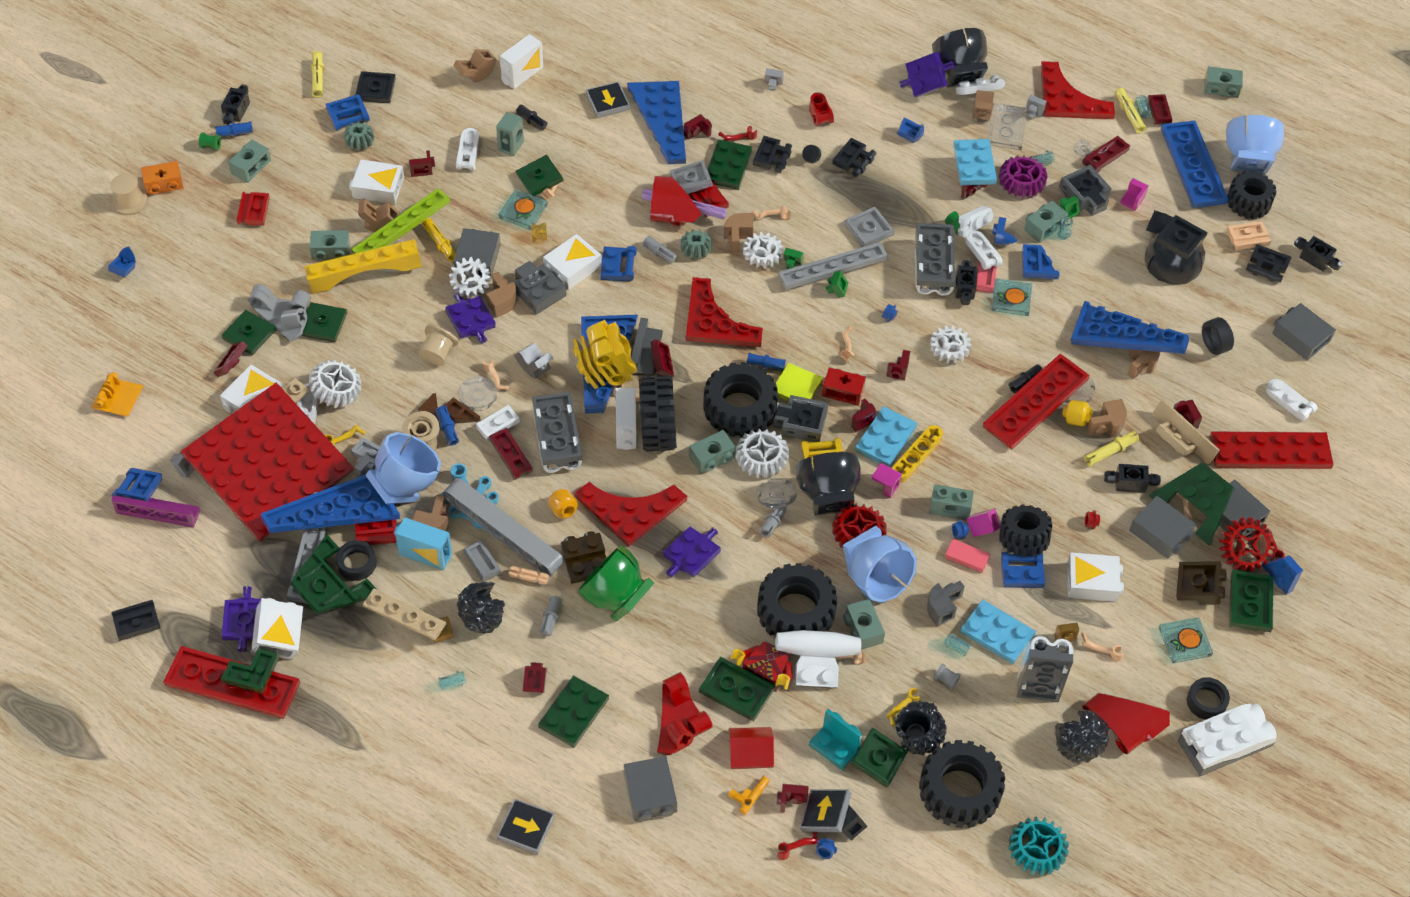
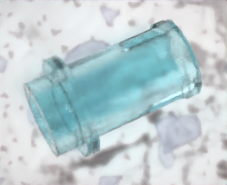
(1142, 103)
(1047, 157)
(1064, 230)
(956, 644)
(452, 680)

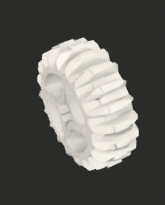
(322, 383)
(772, 448)

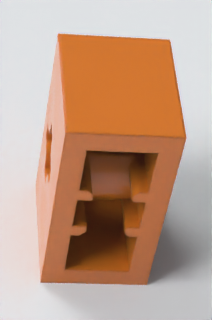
(162, 178)

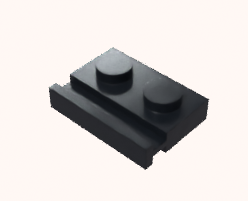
(135, 620)

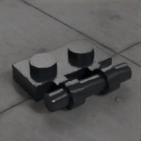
(767, 151)
(849, 154)
(1271, 259)

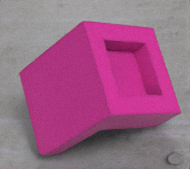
(1135, 194)
(888, 477)
(984, 522)

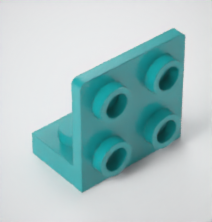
(837, 740)

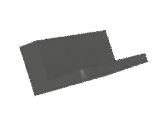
(642, 350)

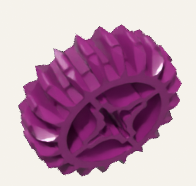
(1022, 180)

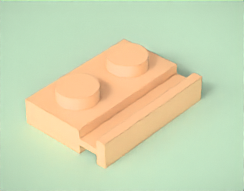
(1248, 235)

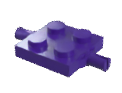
(926, 74)
(470, 317)
(691, 552)
(240, 619)

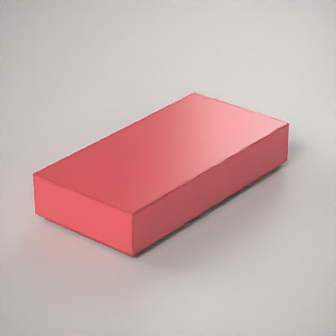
(985, 279)
(967, 555)

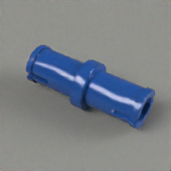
(234, 129)
(766, 362)
(447, 425)

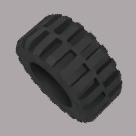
(740, 379)
(657, 413)
(796, 580)
(955, 808)

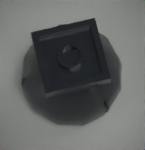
(968, 59)
(1176, 252)
(831, 482)

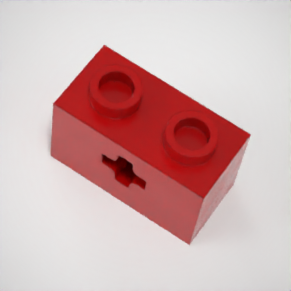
(843, 386)

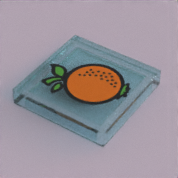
(522, 209)
(1011, 297)
(1185, 640)

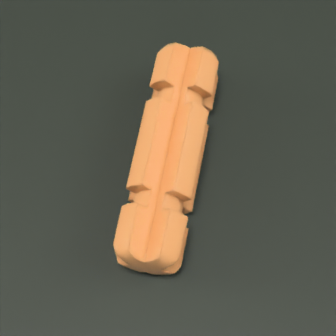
(529, 575)

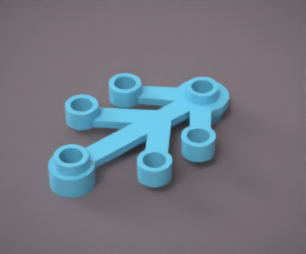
(461, 468)

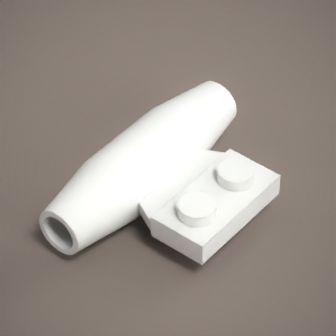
(817, 654)

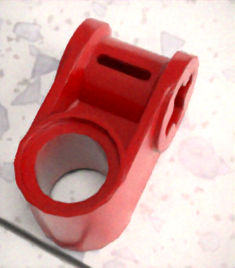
(820, 109)

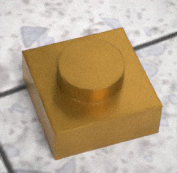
(1067, 631)
(447, 632)

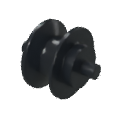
(811, 153)

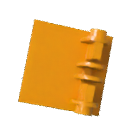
(117, 396)

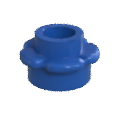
(889, 312)
(960, 530)
(825, 848)

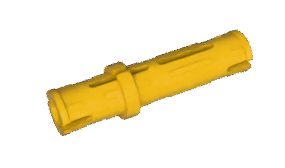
(442, 243)

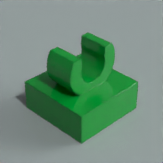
(1070, 205)
(793, 257)
(837, 284)

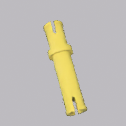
(317, 88)
(1122, 96)
(1118, 444)

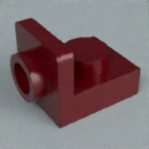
(697, 125)
(422, 166)
(899, 370)
(1189, 412)
(863, 417)
(534, 678)
(793, 793)

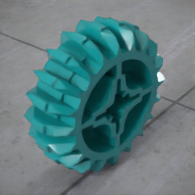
(1050, 837)

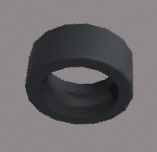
(1217, 336)
(351, 547)
(1213, 685)

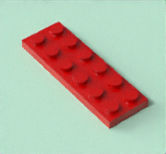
(1035, 401)
(1272, 450)
(202, 674)

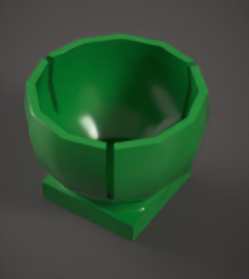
(616, 584)

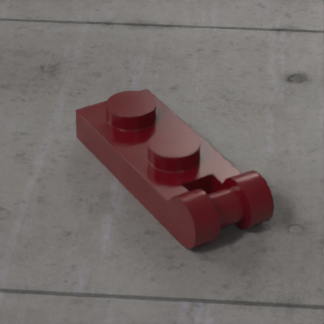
(1106, 153)
(510, 453)

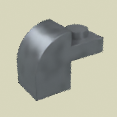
(533, 361)
(940, 602)

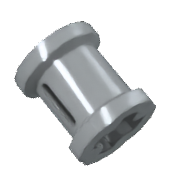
(947, 676)

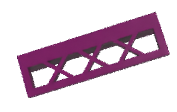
(157, 510)

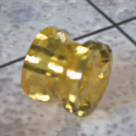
(539, 231)

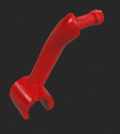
(749, 134)
(1276, 552)
(802, 842)

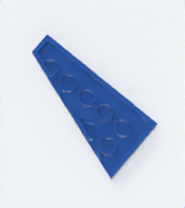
(662, 112)
(1118, 330)
(597, 399)
(336, 506)

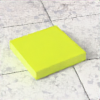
(797, 382)

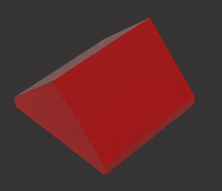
(751, 747)

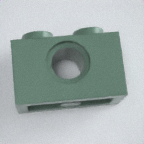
(1223, 82)
(510, 133)
(249, 161)
(1044, 221)
(329, 244)
(718, 443)
(951, 502)
(864, 613)

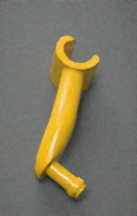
(348, 434)
(896, 709)

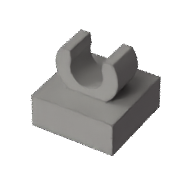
(774, 77)
(1035, 106)
(181, 464)

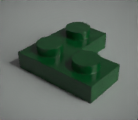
(254, 676)

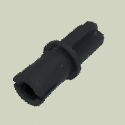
(531, 117)
(1024, 378)

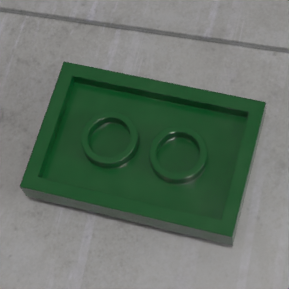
(729, 164)
(1251, 601)
(737, 689)
(573, 711)

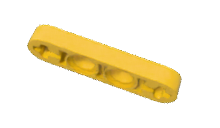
(918, 454)

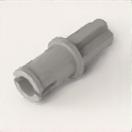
(659, 249)
(772, 521)
(550, 616)

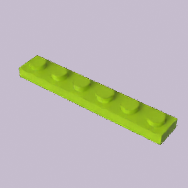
(404, 222)

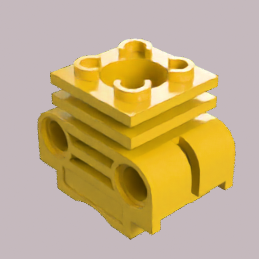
(604, 355)

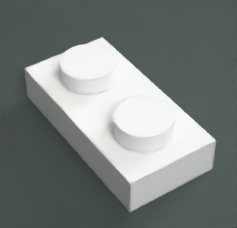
(499, 420)

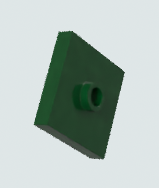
(539, 175)
(324, 322)
(249, 329)
(879, 757)

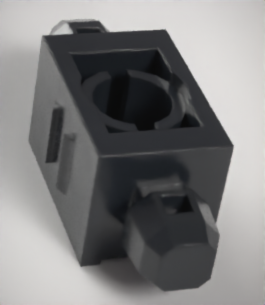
(235, 104)
(1318, 253)
(967, 273)
(1124, 475)

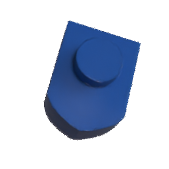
(910, 130)
(1002, 237)
(123, 263)

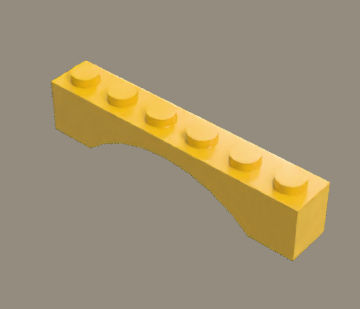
(327, 274)

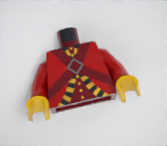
(766, 663)

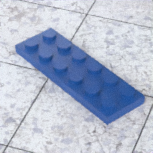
(1194, 164)

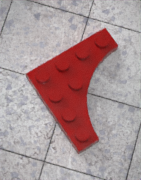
(1067, 101)
(712, 324)
(630, 516)

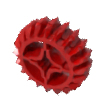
(862, 516)
(1259, 533)

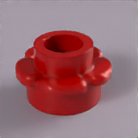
(1092, 519)

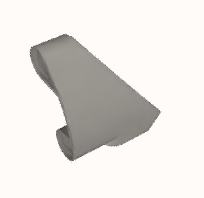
(286, 315)

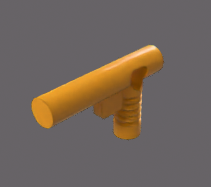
(748, 795)

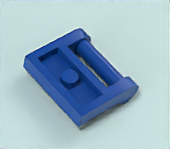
(347, 107)
(612, 263)
(143, 487)
(1022, 575)

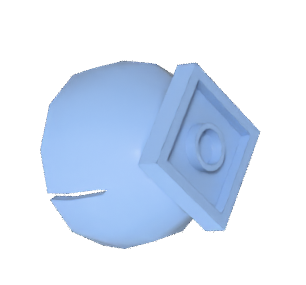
(1257, 148)
(405, 473)
(872, 561)

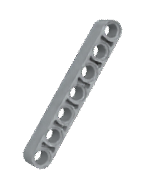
(503, 527)

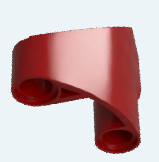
(672, 203)
(679, 717)
(1129, 719)

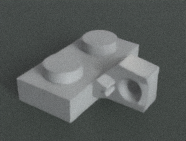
(366, 454)

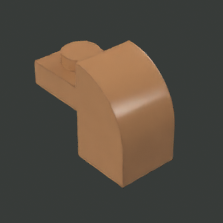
(478, 67)
(983, 105)
(376, 217)
(738, 227)
(503, 297)
(1143, 361)
(1111, 419)
(438, 517)

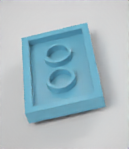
(974, 162)
(886, 437)
(998, 631)

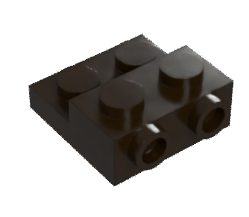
(582, 555)
(1201, 582)

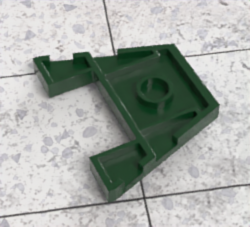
(1205, 491)
(321, 585)

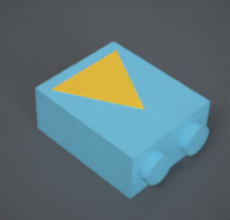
(423, 543)

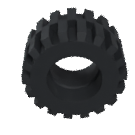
(1251, 194)
(1025, 530)

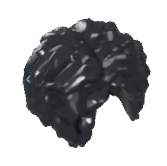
(478, 609)
(920, 727)
(1082, 739)

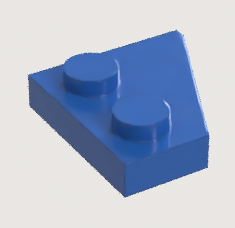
(1037, 263)
(1285, 572)

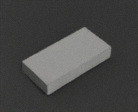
(482, 561)

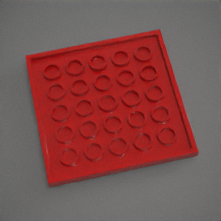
(266, 458)

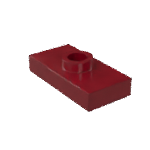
(1160, 109)
(662, 358)
(230, 359)

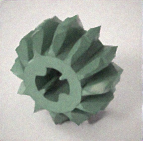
(358, 136)
(696, 244)

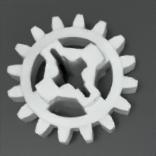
(763, 250)
(470, 285)
(950, 344)

